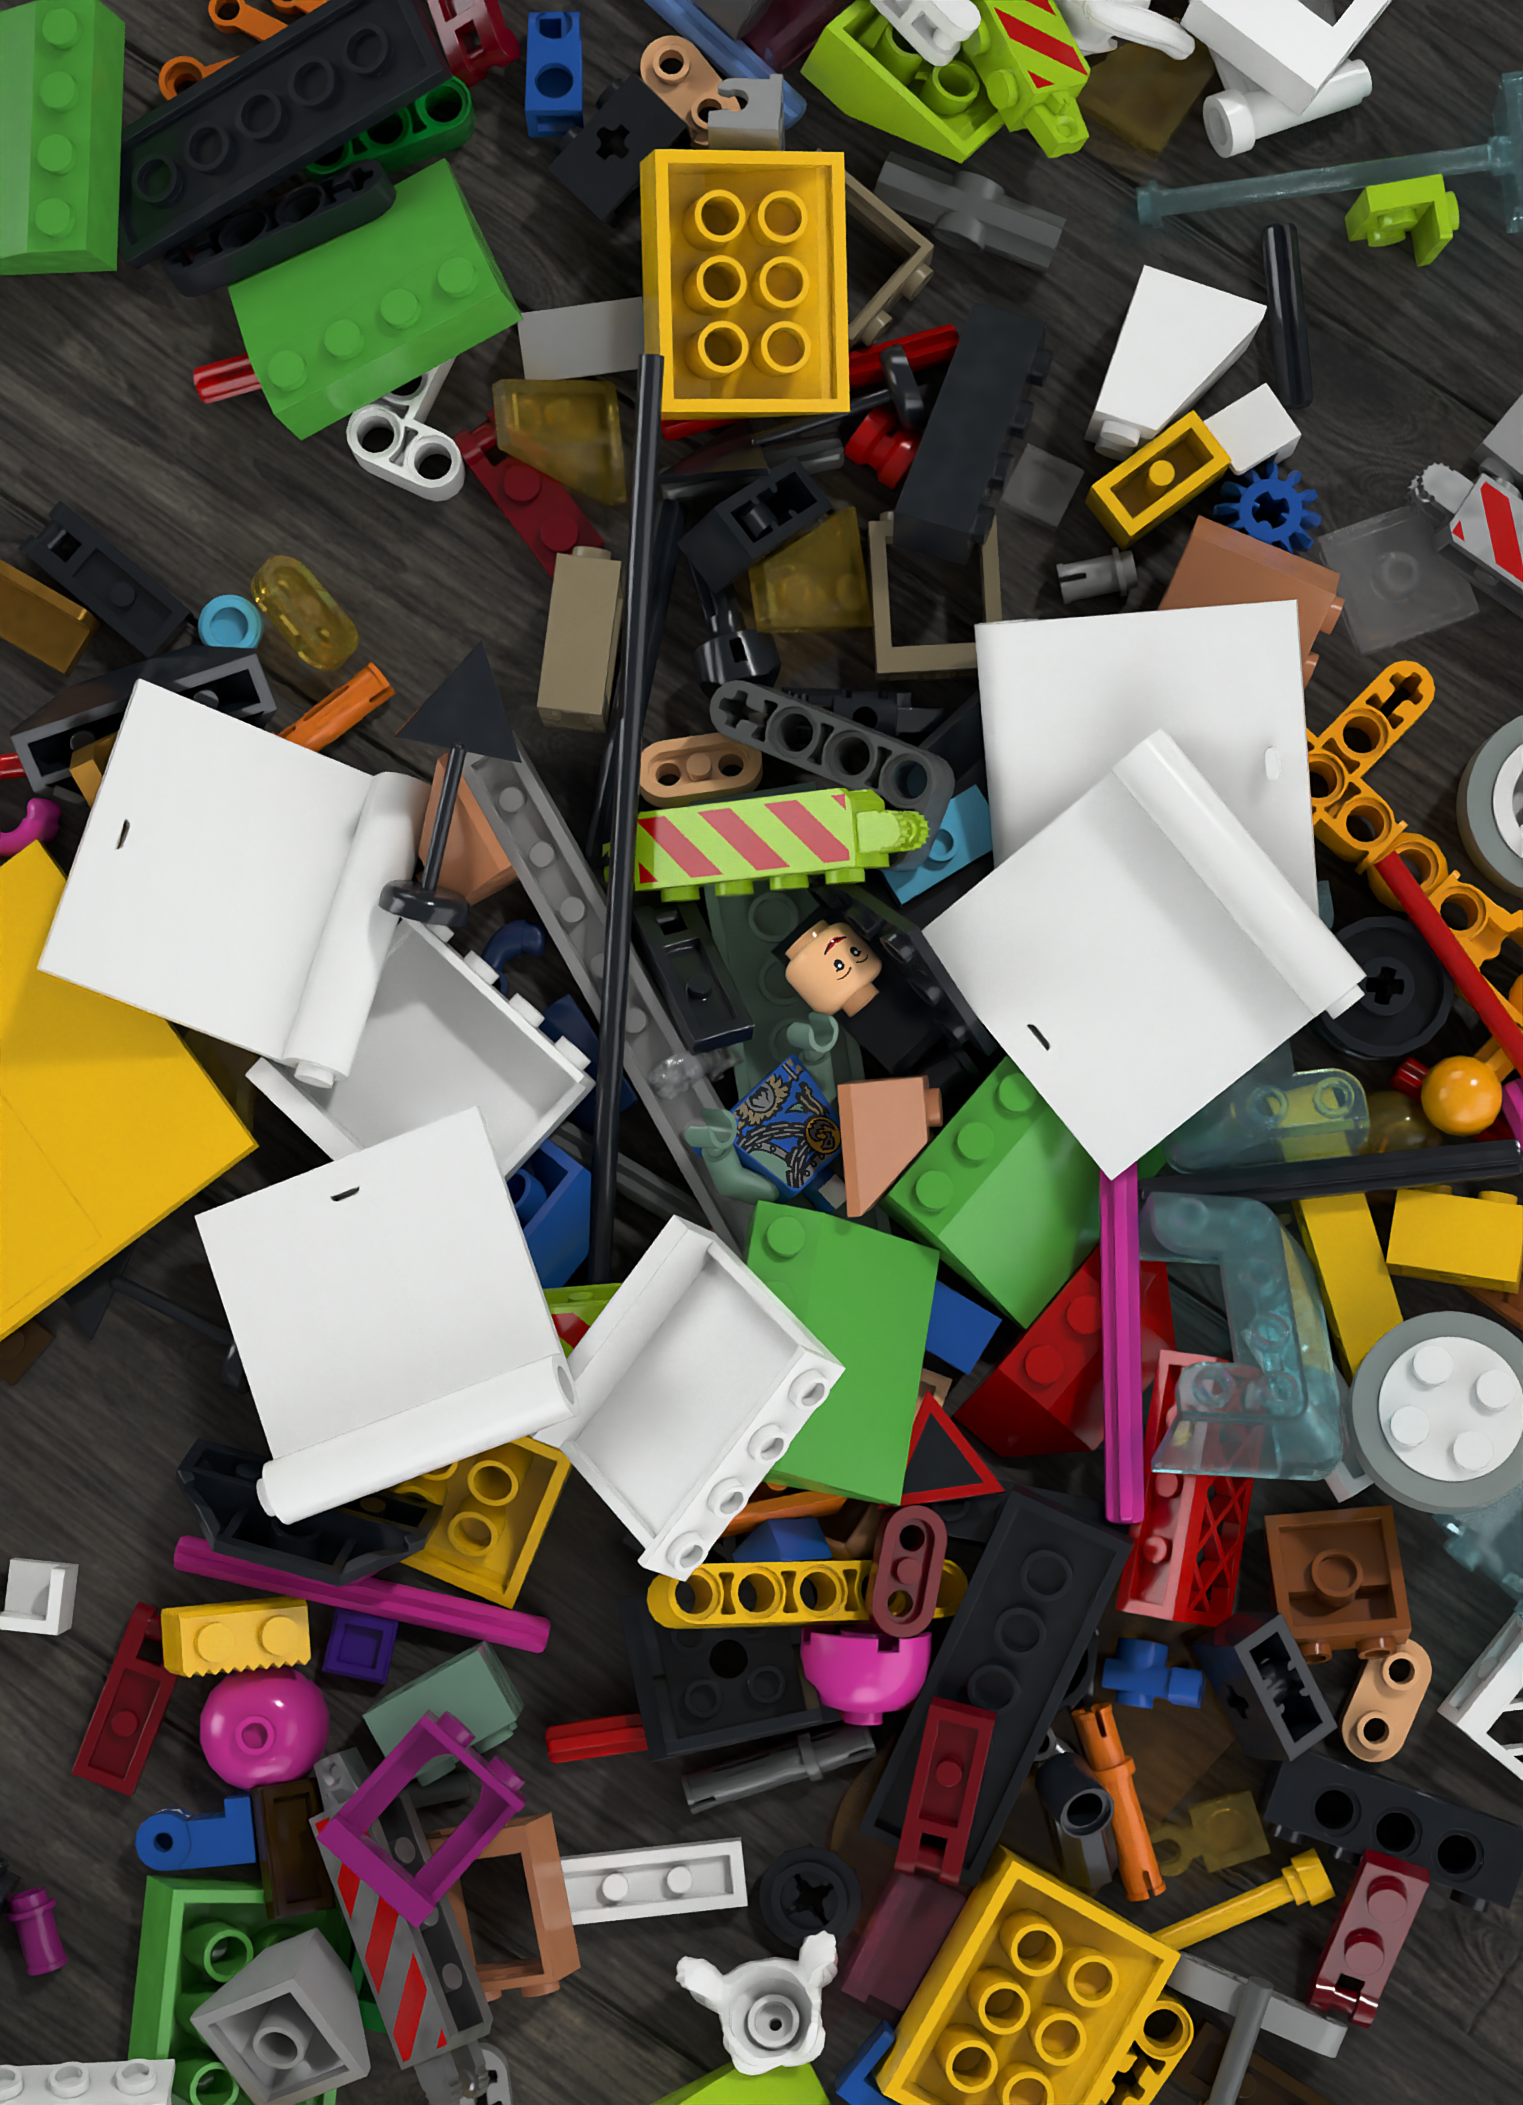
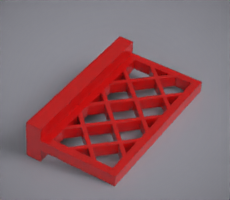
(1162, 1567)

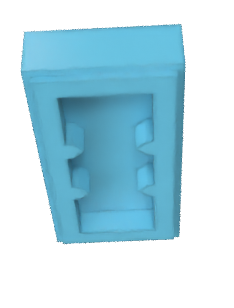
(959, 842)

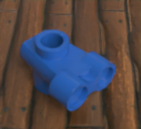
(1141, 1675)

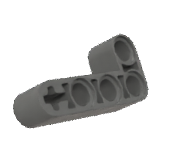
(831, 753)

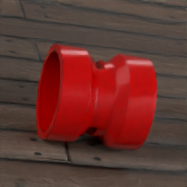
(884, 447)

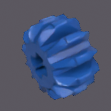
(1271, 495)

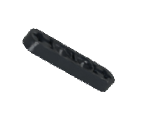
(338, 205)

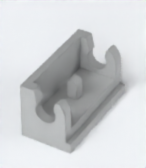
(758, 124)
(582, 339)

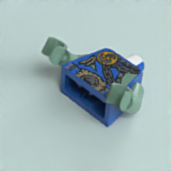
(782, 1129)

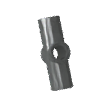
(969, 212)

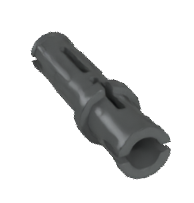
(767, 1768)

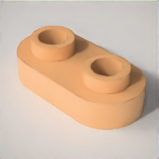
(688, 89)
(699, 766)
(1380, 1697)

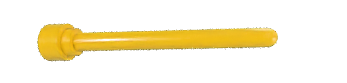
(1300, 1882)

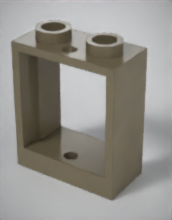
(905, 242)
(581, 641)
(924, 661)

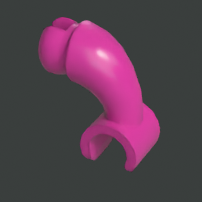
(39, 824)

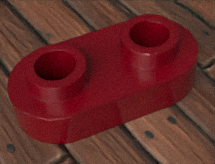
(911, 1571)

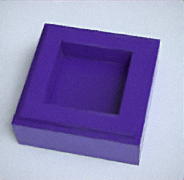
(361, 1645)

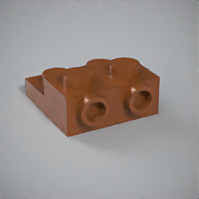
(1338, 1581)

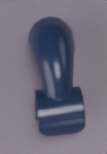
(513, 941)

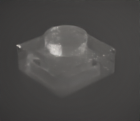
(1041, 487)

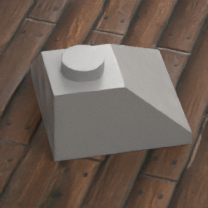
(288, 2023)

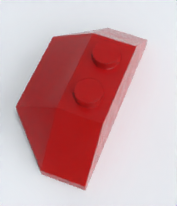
(1050, 1379)

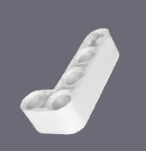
(411, 439)

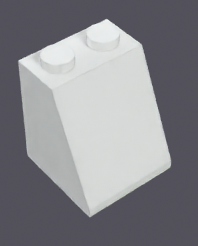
(1166, 358)

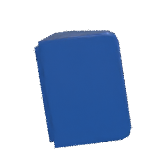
(784, 1542)

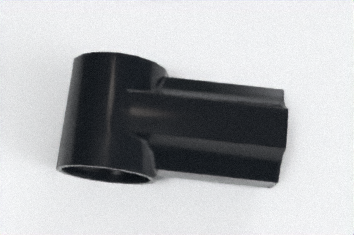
(1079, 1819)

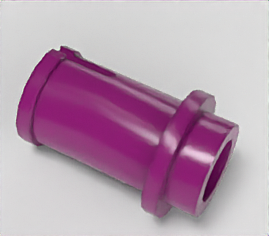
(37, 1930)

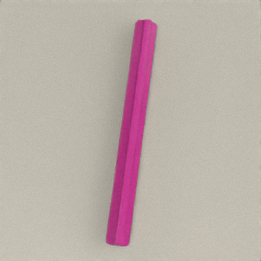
(1121, 1347)
(374, 1598)

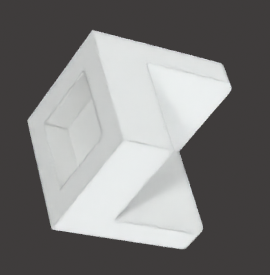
(1254, 430)
(39, 1596)

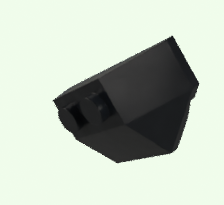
(87, 711)
(329, 1547)

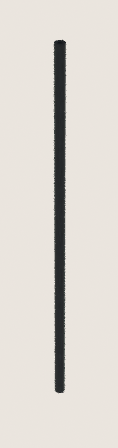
(624, 816)

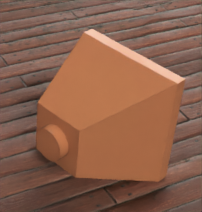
(472, 856)
(882, 1133)

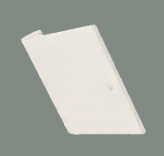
(1088, 689)
(237, 884)
(1141, 955)
(386, 1319)

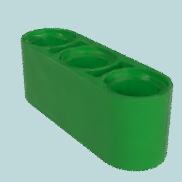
(420, 134)

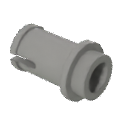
(1098, 576)

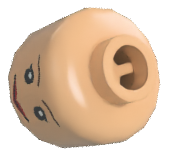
(833, 968)

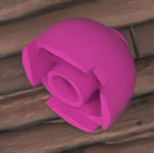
(864, 1669)
(264, 1727)

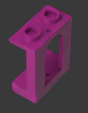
(498, 1802)

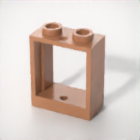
(537, 1843)

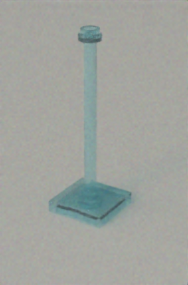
(1501, 156)

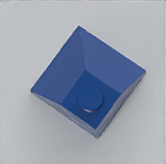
(553, 1211)

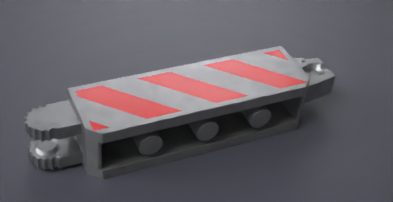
(1476, 529)
(416, 1975)

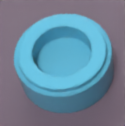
(230, 623)

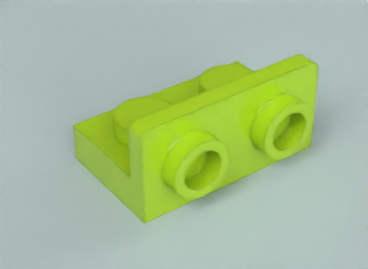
(1411, 205)

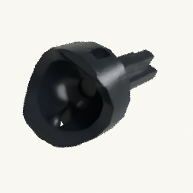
(733, 648)

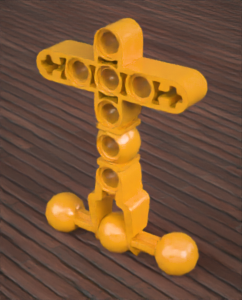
(1460, 1091)

